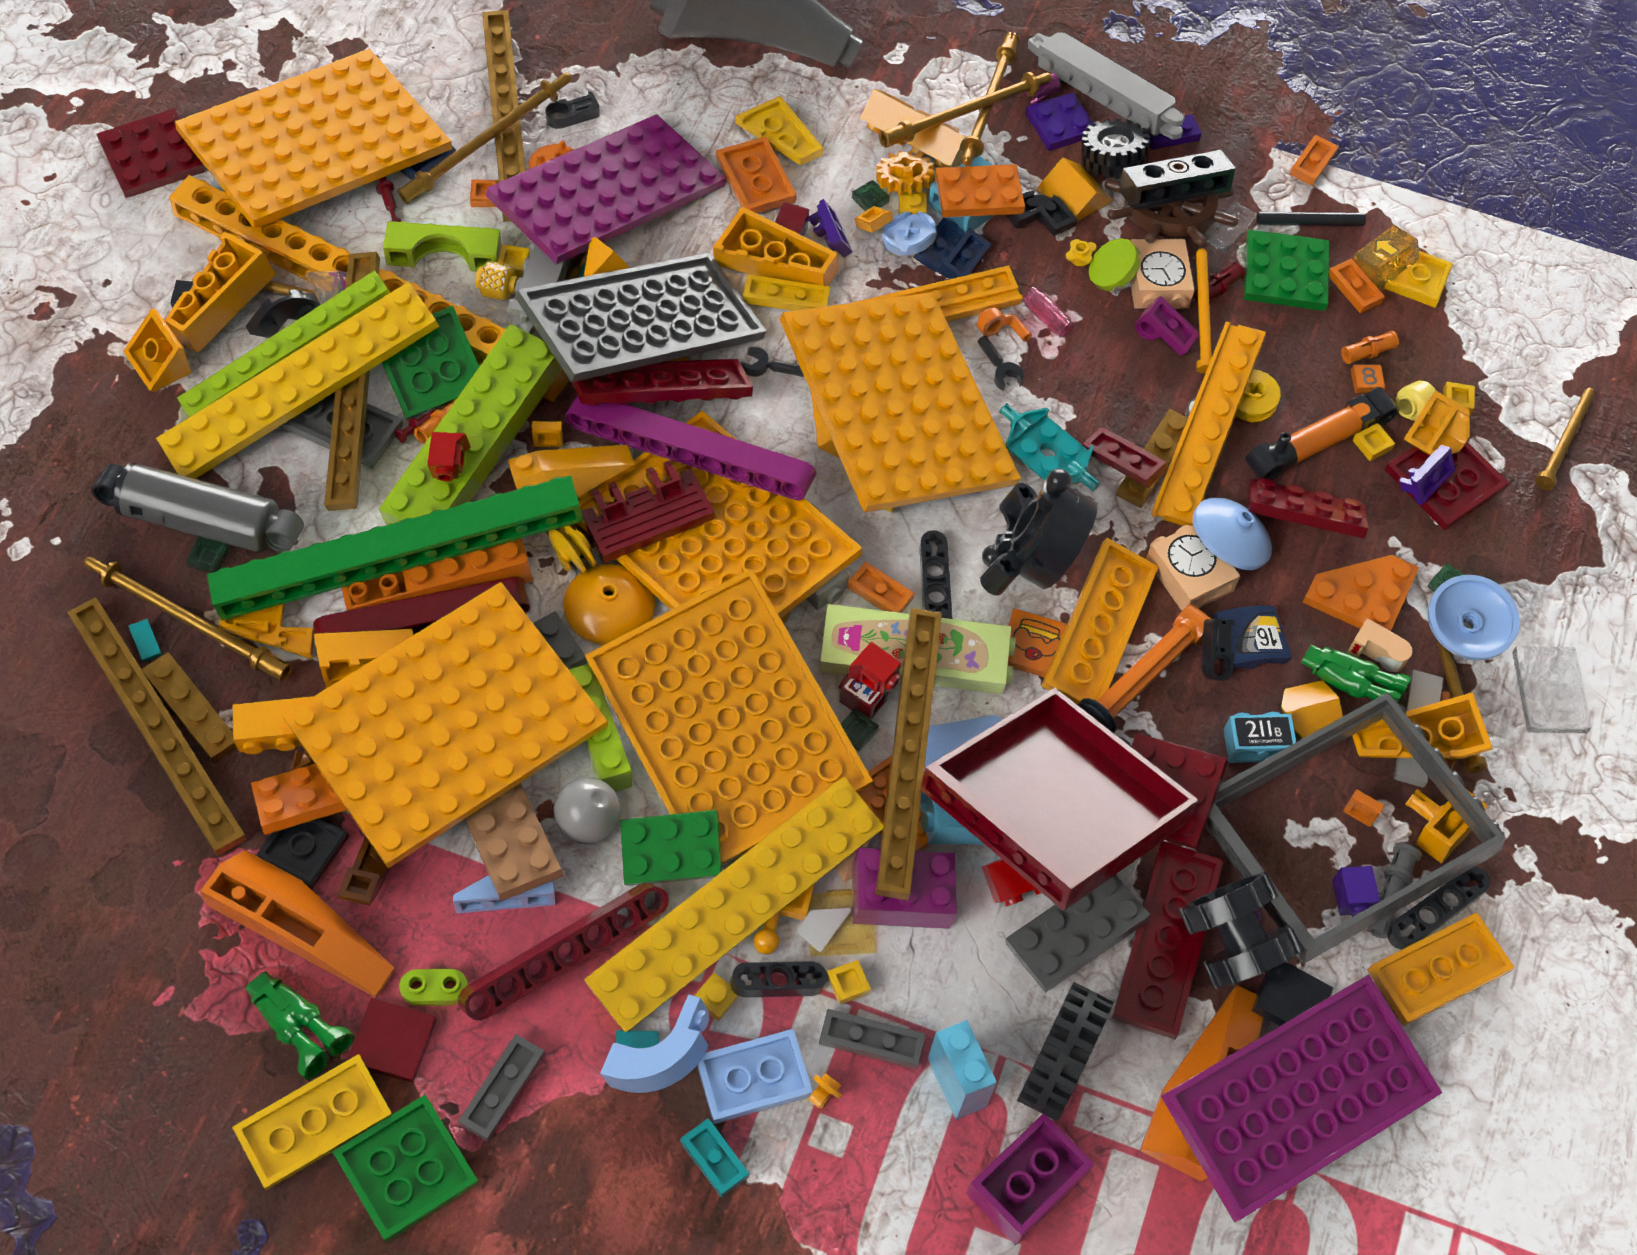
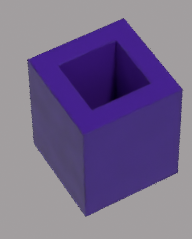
(1355, 889)

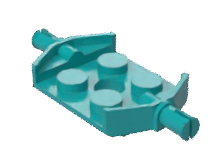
(1036, 431)

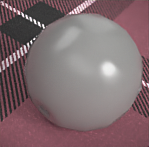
(587, 810)

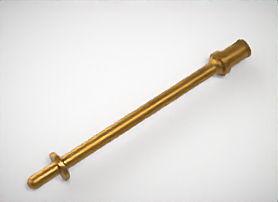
(1005, 54)
(906, 131)
(425, 180)
(259, 658)

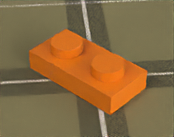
(1313, 160)
(1356, 286)
(880, 589)

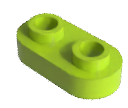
(432, 989)

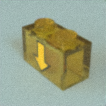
(1388, 255)

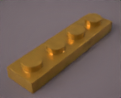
(1162, 445)
(190, 707)

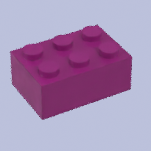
(931, 896)
(1029, 1178)

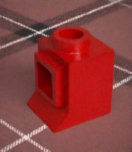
(447, 455)
(876, 669)

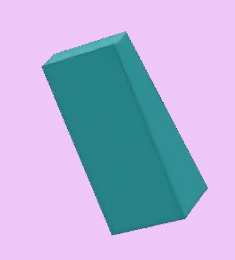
(145, 640)
(637, 1039)

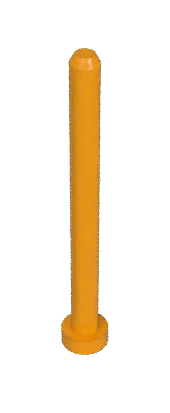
(1204, 311)

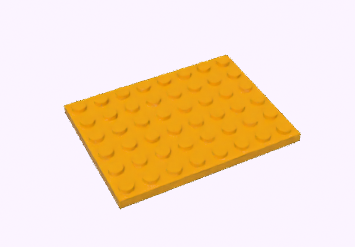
(312, 137)
(899, 401)
(780, 538)
(727, 713)
(444, 723)

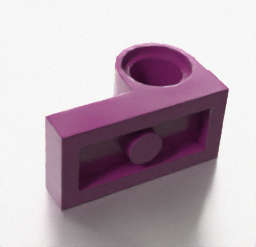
(1165, 322)

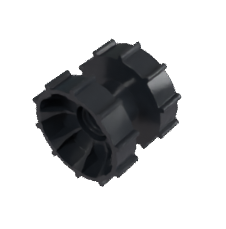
(1246, 944)

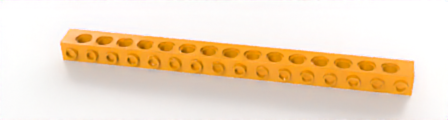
(301, 253)

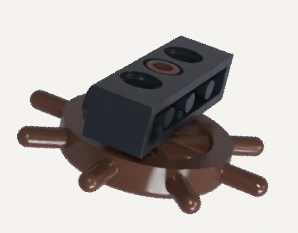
(1173, 190)

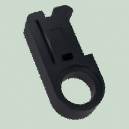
(575, 111)
(1217, 646)

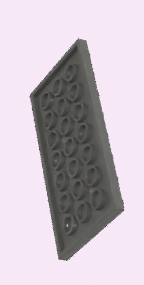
(639, 316)

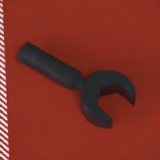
(763, 364)
(1003, 369)

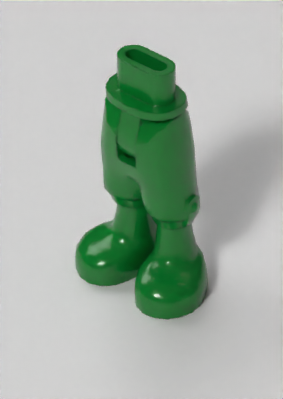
(1354, 674)
(289, 1012)

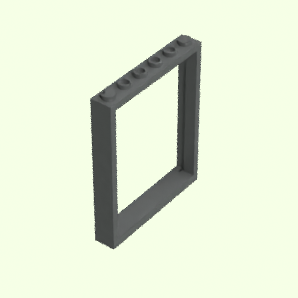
(1431, 762)

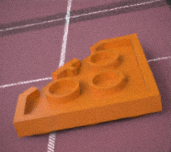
(1363, 591)

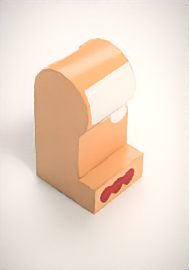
(1381, 646)

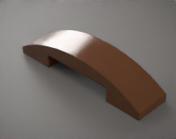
(365, 877)

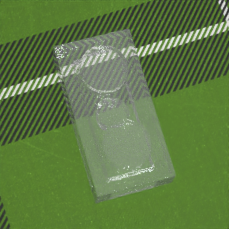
(1224, 236)

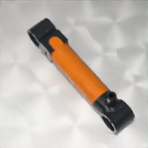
(1359, 414)

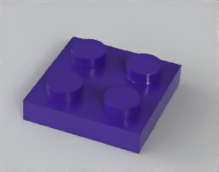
(1059, 120)

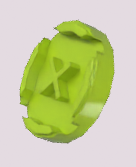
(1114, 264)

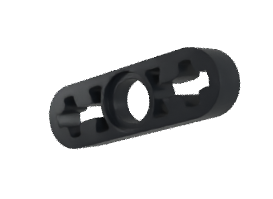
(788, 969)

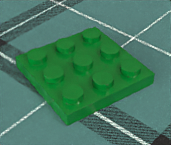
(1286, 270)
(433, 367)
(405, 1168)

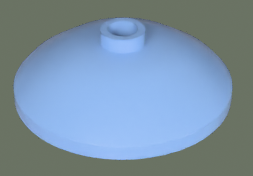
(1232, 533)
(1482, 605)

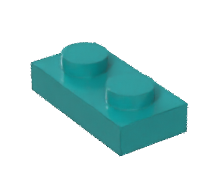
(714, 1158)

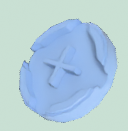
(909, 233)

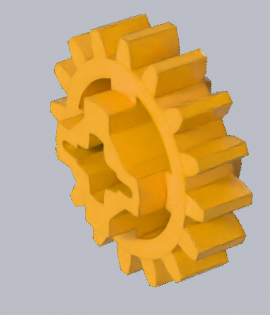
(905, 173)

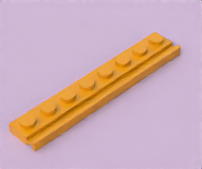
(970, 293)
(1208, 424)

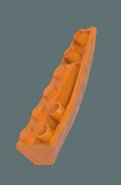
(451, 573)
(294, 918)
(1226, 1033)

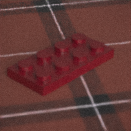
(1307, 508)

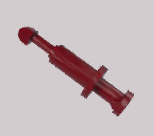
(385, 189)
(413, 423)

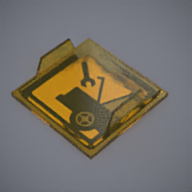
(849, 937)

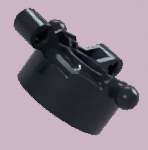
(1040, 534)

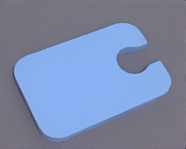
(949, 736)

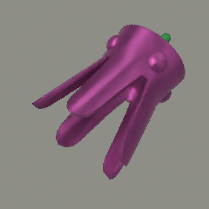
(1046, 89)

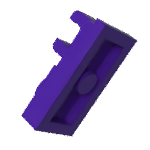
(1191, 133)
(832, 227)
(1430, 476)

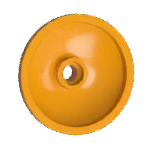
(604, 617)

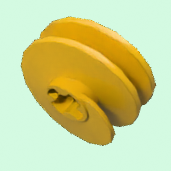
(1259, 398)
(569, 546)

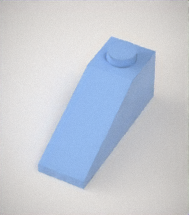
(483, 897)

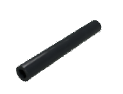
(1310, 218)

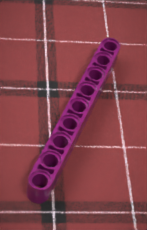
(694, 447)

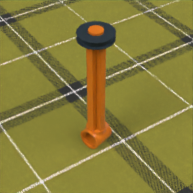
(1186, 630)

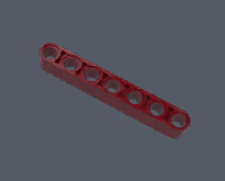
(414, 612)
(547, 951)

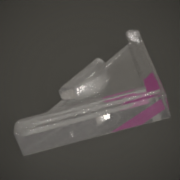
(327, 284)

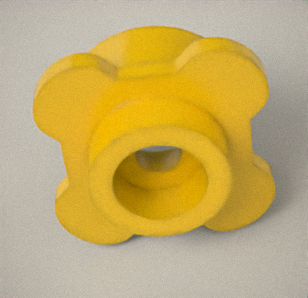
(1080, 252)

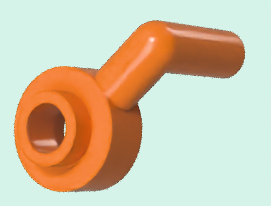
(992, 321)

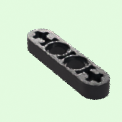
(935, 583)
(1439, 908)

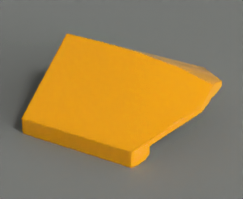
(1440, 424)
(1311, 707)

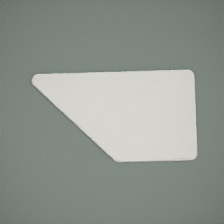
(821, 926)

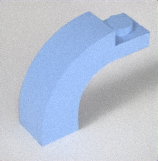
(664, 1063)

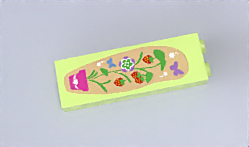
(968, 653)

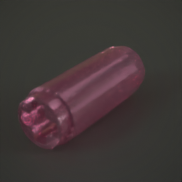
(1048, 312)

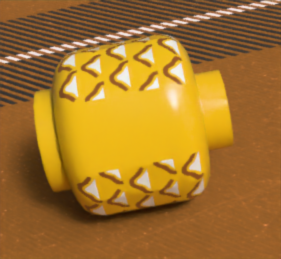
(496, 280)

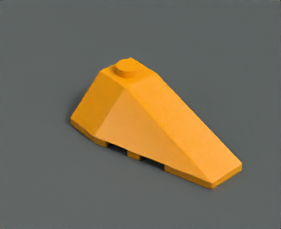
(586, 465)
(1448, 725)

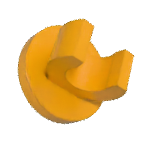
(826, 1088)

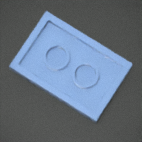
(754, 1076)

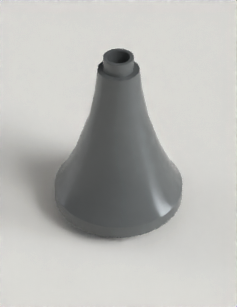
(790, 25)

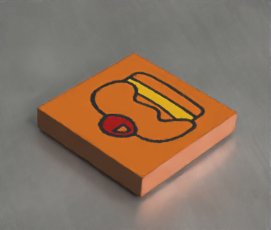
(1035, 641)

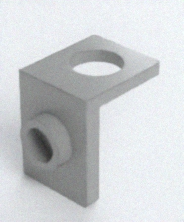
(830, 591)

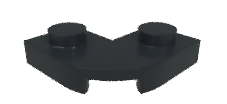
(1050, 211)
(273, 315)

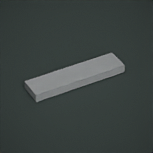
(1422, 691)

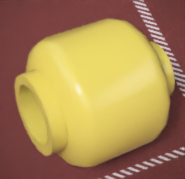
(1413, 399)

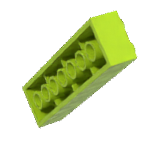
(490, 414)

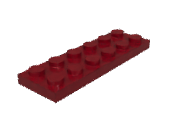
(667, 382)
(1162, 950)

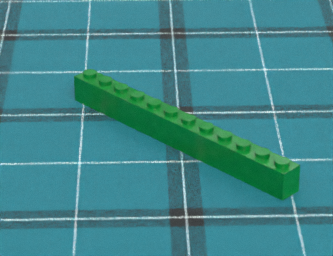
(394, 547)

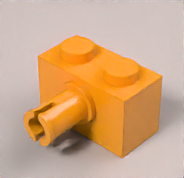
(1444, 826)

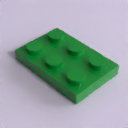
(671, 847)

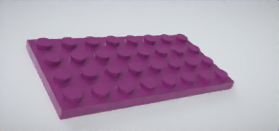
(605, 188)
(1300, 1097)

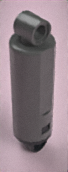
(197, 507)

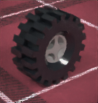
(1114, 146)

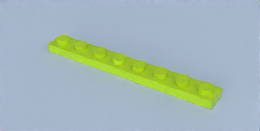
(285, 342)

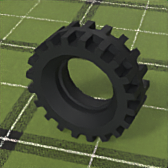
(1065, 1051)

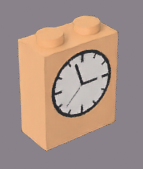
(1162, 273)
(1190, 569)

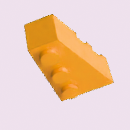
(348, 651)

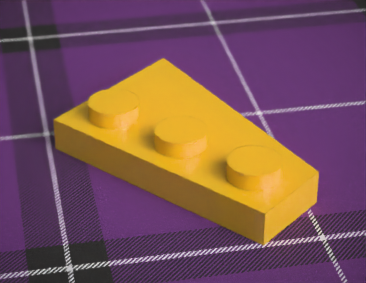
(782, 129)

